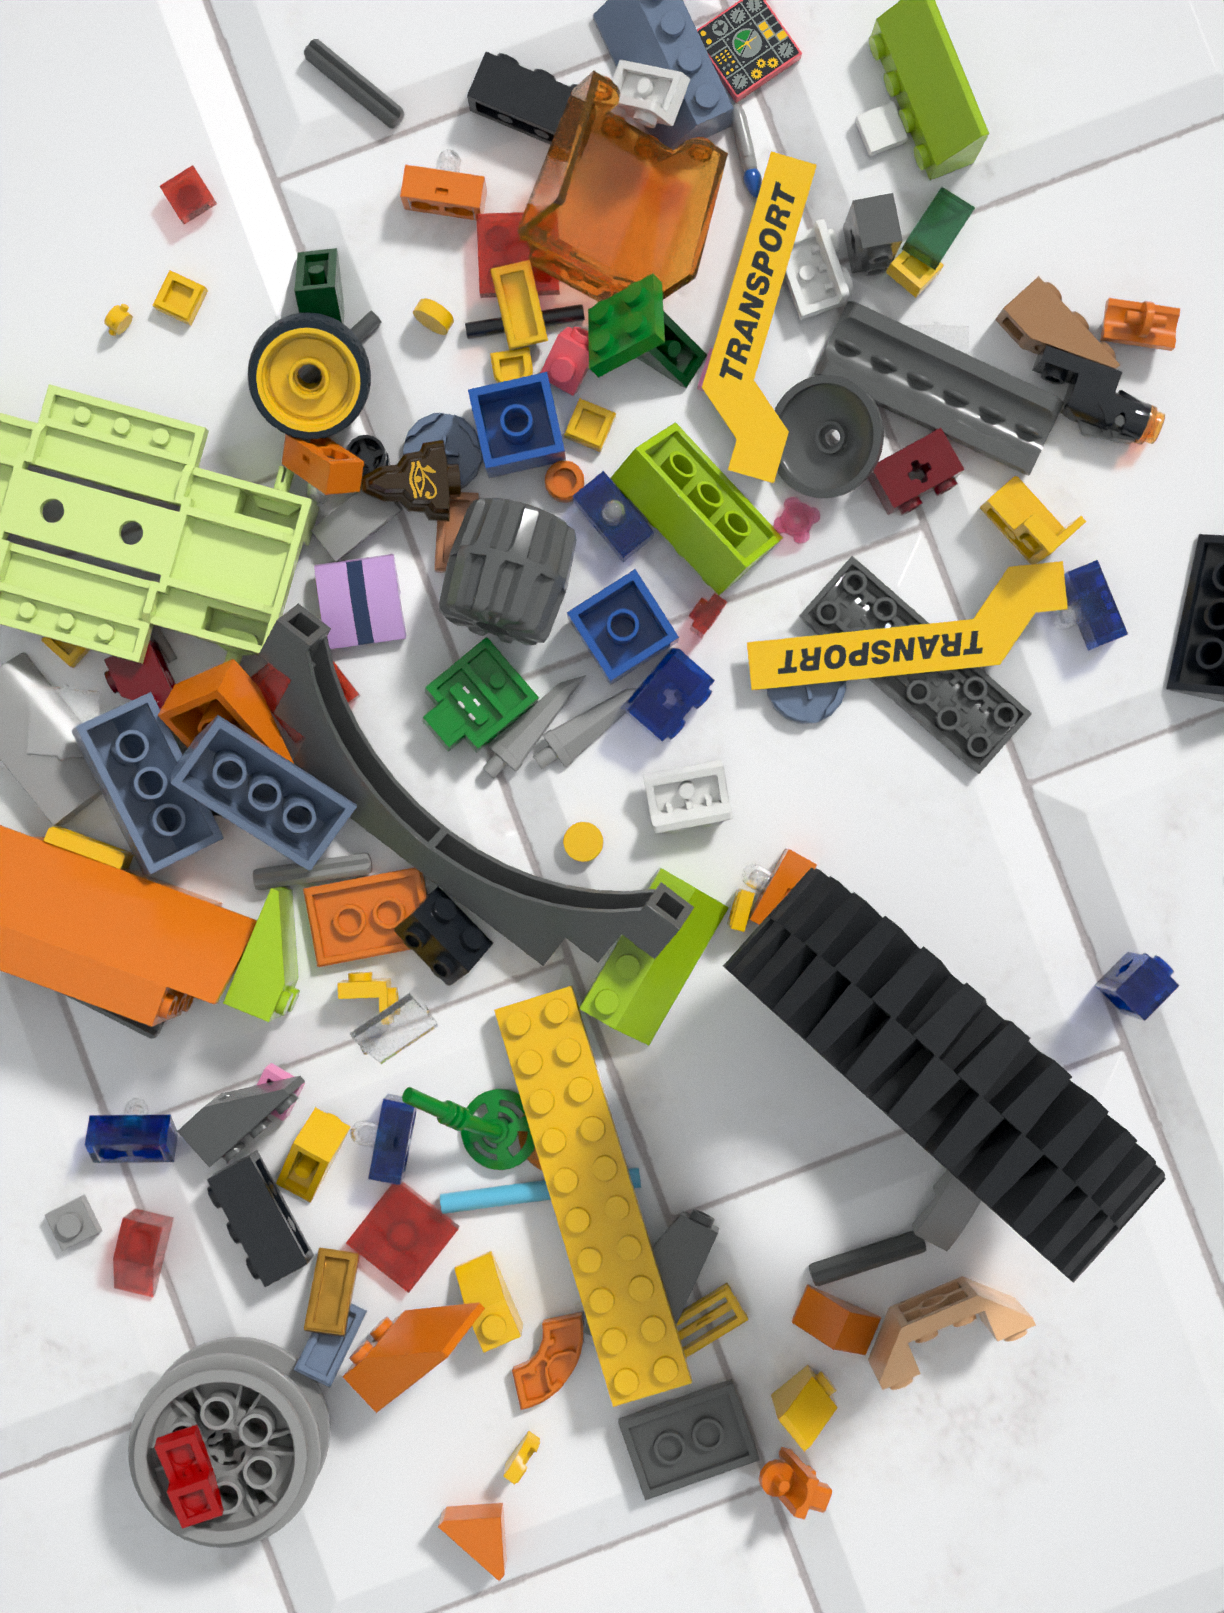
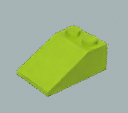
(269, 964)

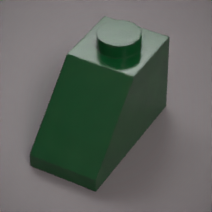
(319, 283)
(677, 357)

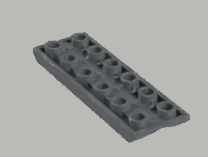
(941, 387)
(955, 706)

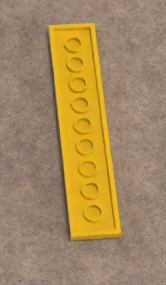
(593, 1197)

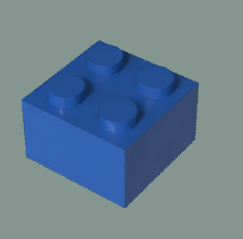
(517, 425)
(622, 627)

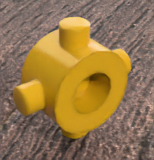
(118, 319)

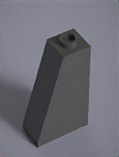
(681, 1256)

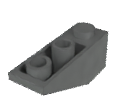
(230, 1116)

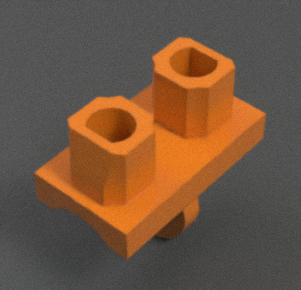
(1140, 324)
(794, 1484)

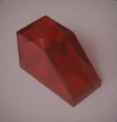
(141, 1251)

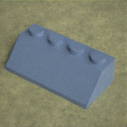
(665, 37)
(133, 766)
(261, 792)

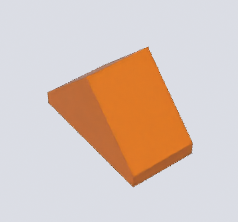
(835, 1321)
(479, 1532)

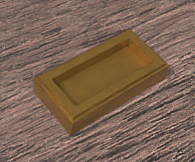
(331, 1292)

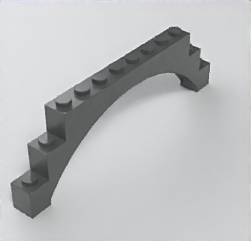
(520, 906)

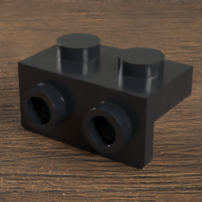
(443, 937)

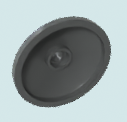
(811, 415)

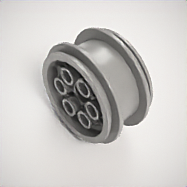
(285, 1403)

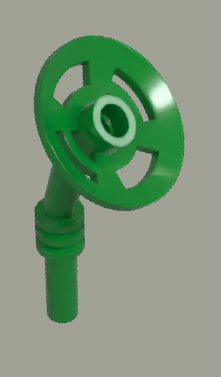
(474, 1128)

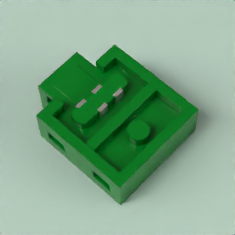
(477, 698)

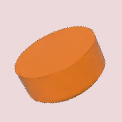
(564, 480)

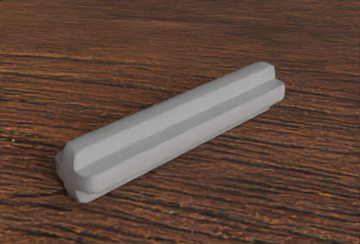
(323, 870)

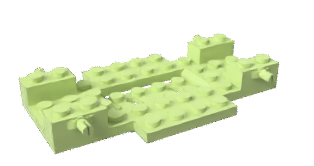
(219, 558)

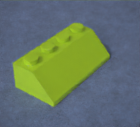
(928, 86)
(695, 507)
(637, 990)

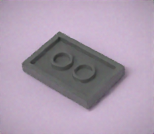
(688, 1439)

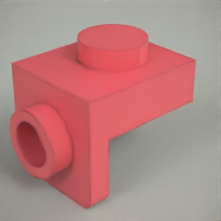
(568, 359)

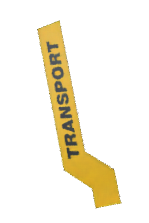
(748, 317)
(915, 648)

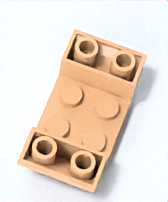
(935, 1309)

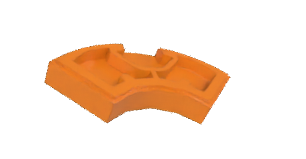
(553, 1362)

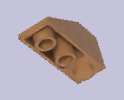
(1042, 319)

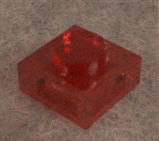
(188, 194)
(705, 614)

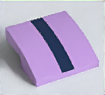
(360, 601)

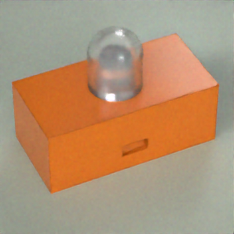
(444, 189)
(324, 466)
(776, 884)

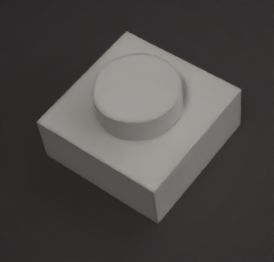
(73, 1222)

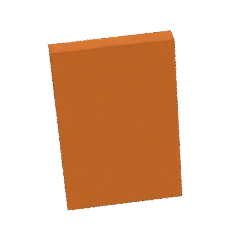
(360, 914)

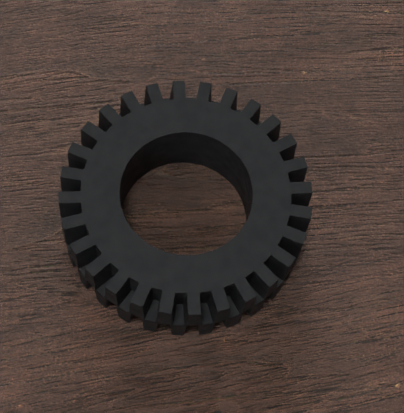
(948, 1070)

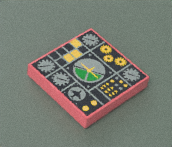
(748, 46)

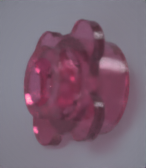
(807, 515)

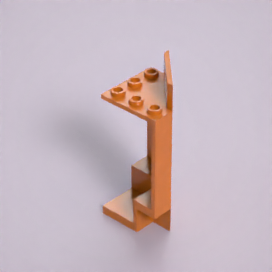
(112, 932)

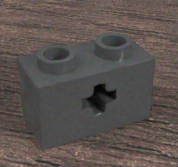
(872, 234)

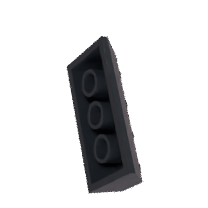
(1199, 647)

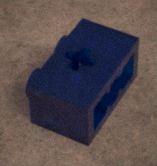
(671, 673)
(1138, 984)

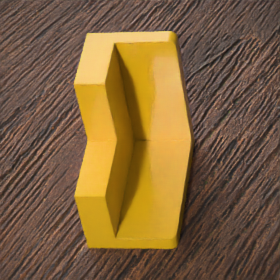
(1027, 521)

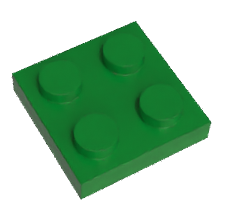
(626, 325)

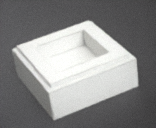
(881, 129)

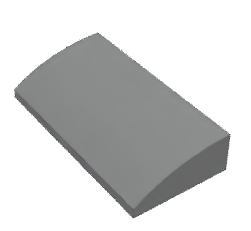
(54, 785)

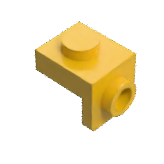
(364, 986)

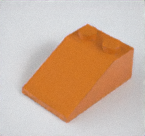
(222, 692)
(407, 1350)

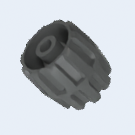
(508, 571)

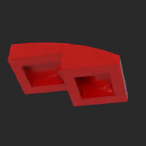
(190, 1476)

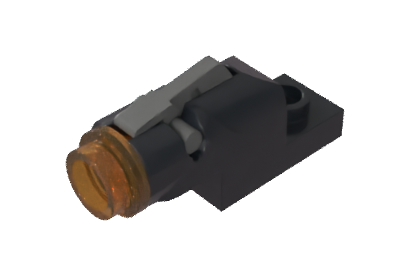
(1094, 401)

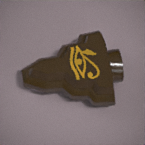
(419, 482)

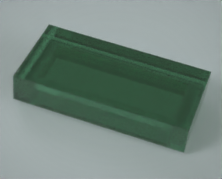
(938, 228)

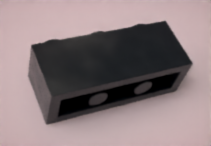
(518, 96)
(259, 1219)

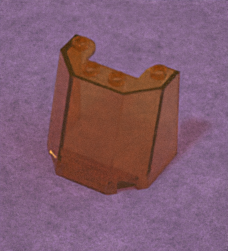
(619, 200)

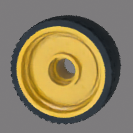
(303, 407)

